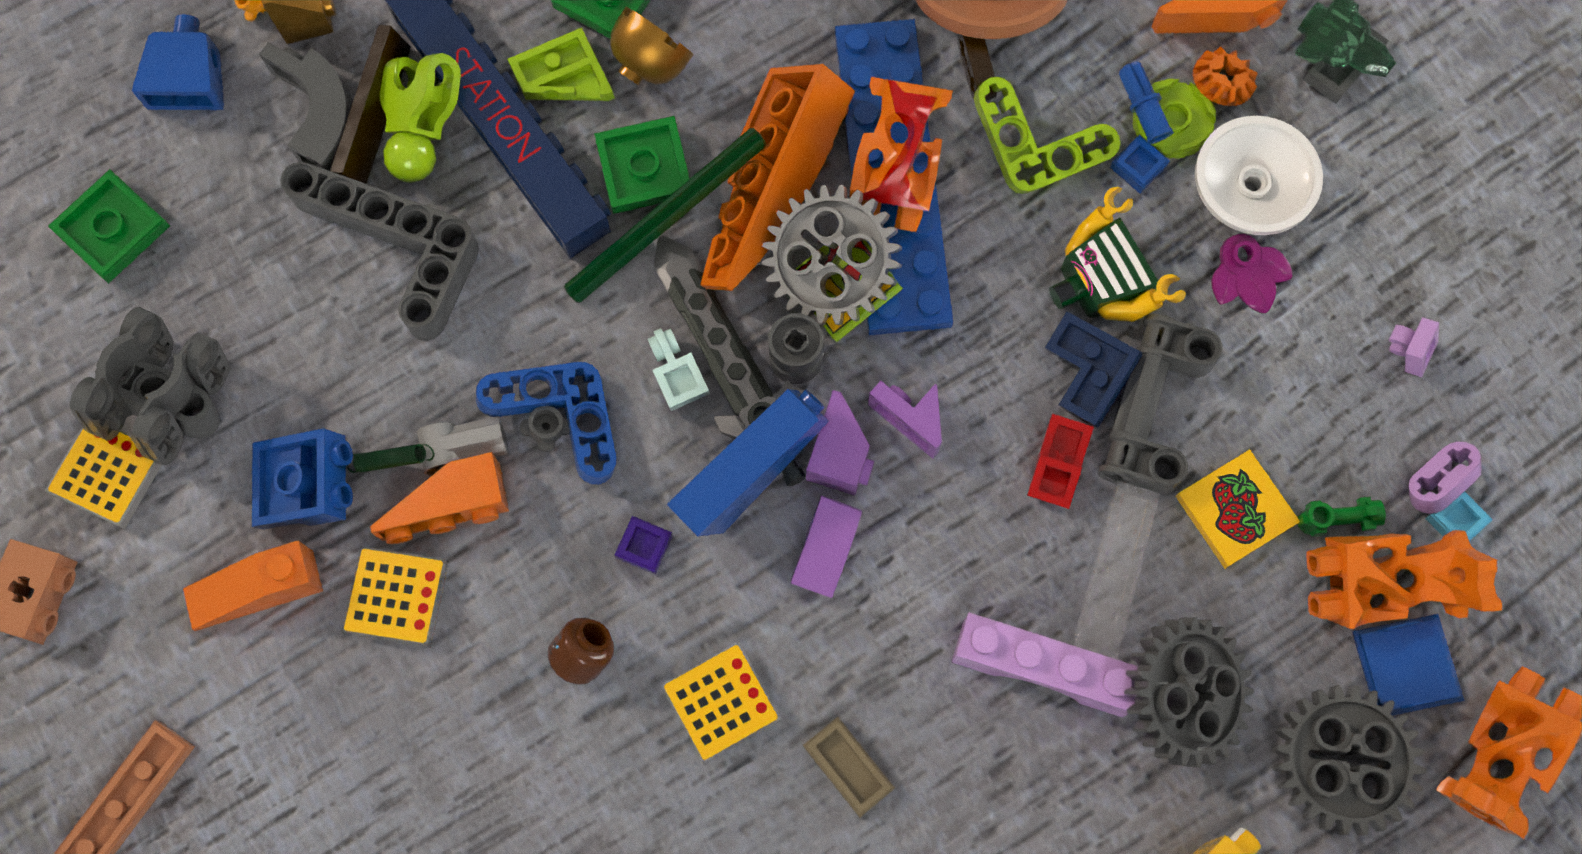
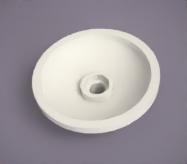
(1270, 157)

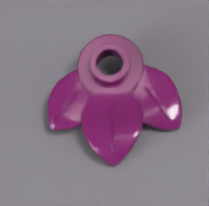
(1249, 280)

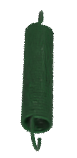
(390, 458)

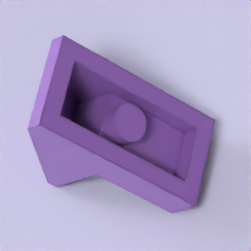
(917, 423)

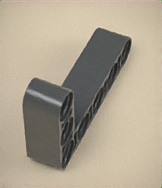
(395, 229)

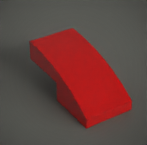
(1060, 461)

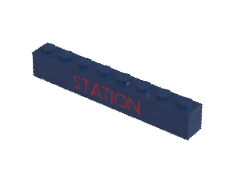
(508, 125)

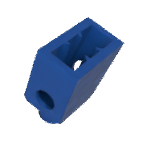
(180, 69)

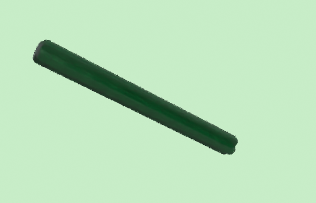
(665, 215)

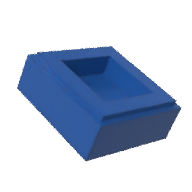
(1139, 164)

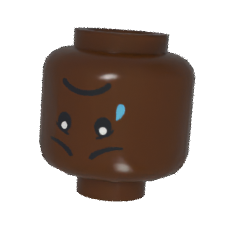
(581, 650)

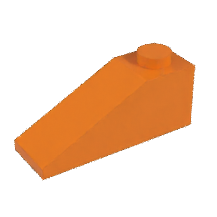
(1216, 15)
(253, 585)

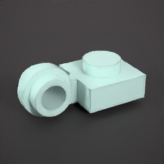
(679, 378)

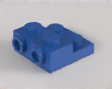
(300, 479)

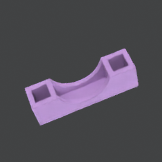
(1030, 657)

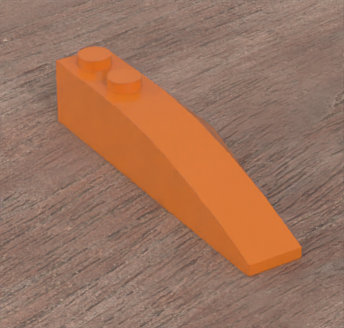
(798, 120)

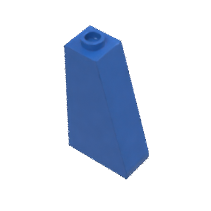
(749, 464)

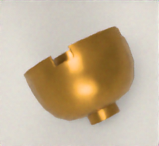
(646, 50)

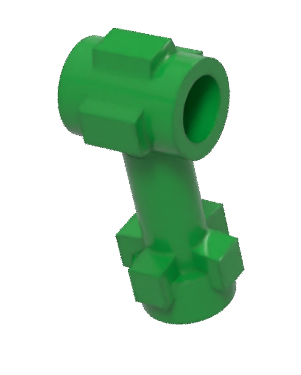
(1321, 515)

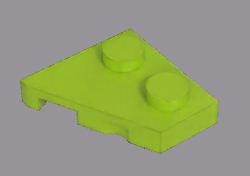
(561, 71)

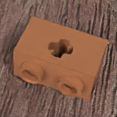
(39, 569)

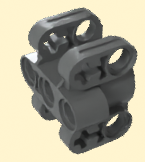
(150, 392)

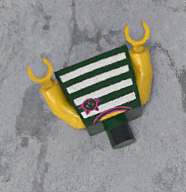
(1109, 271)

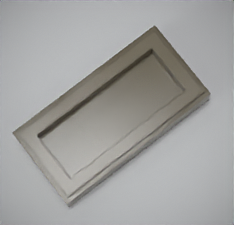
(848, 767)

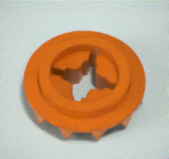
(1217, 86)

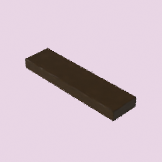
(366, 117)

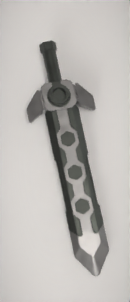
(719, 342)

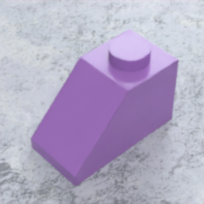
(840, 450)

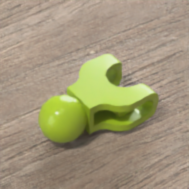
(416, 112)

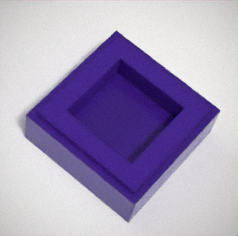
(643, 545)

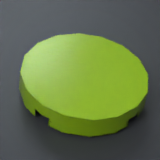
(1188, 115)

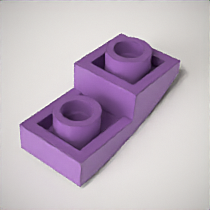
(826, 546)

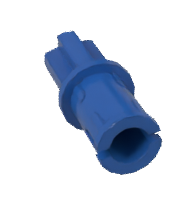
(1145, 102)

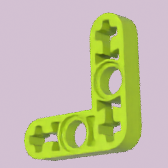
(1026, 151)

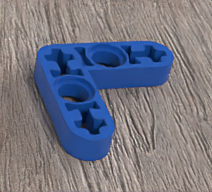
(562, 395)

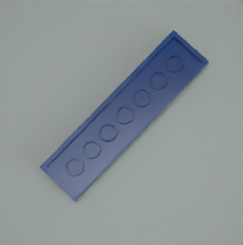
(892, 53)

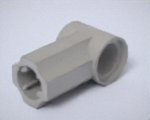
(461, 441)

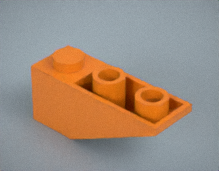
(454, 494)

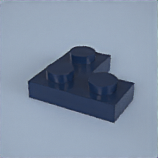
(1103, 366)

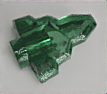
(1343, 38)

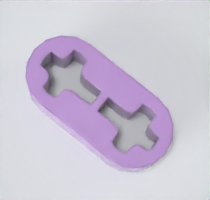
(1450, 482)

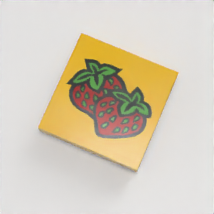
(1237, 509)

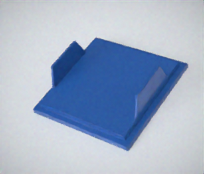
(1409, 664)

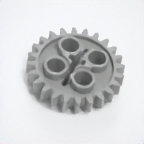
(855, 225)

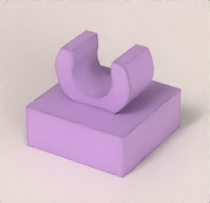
(1415, 345)

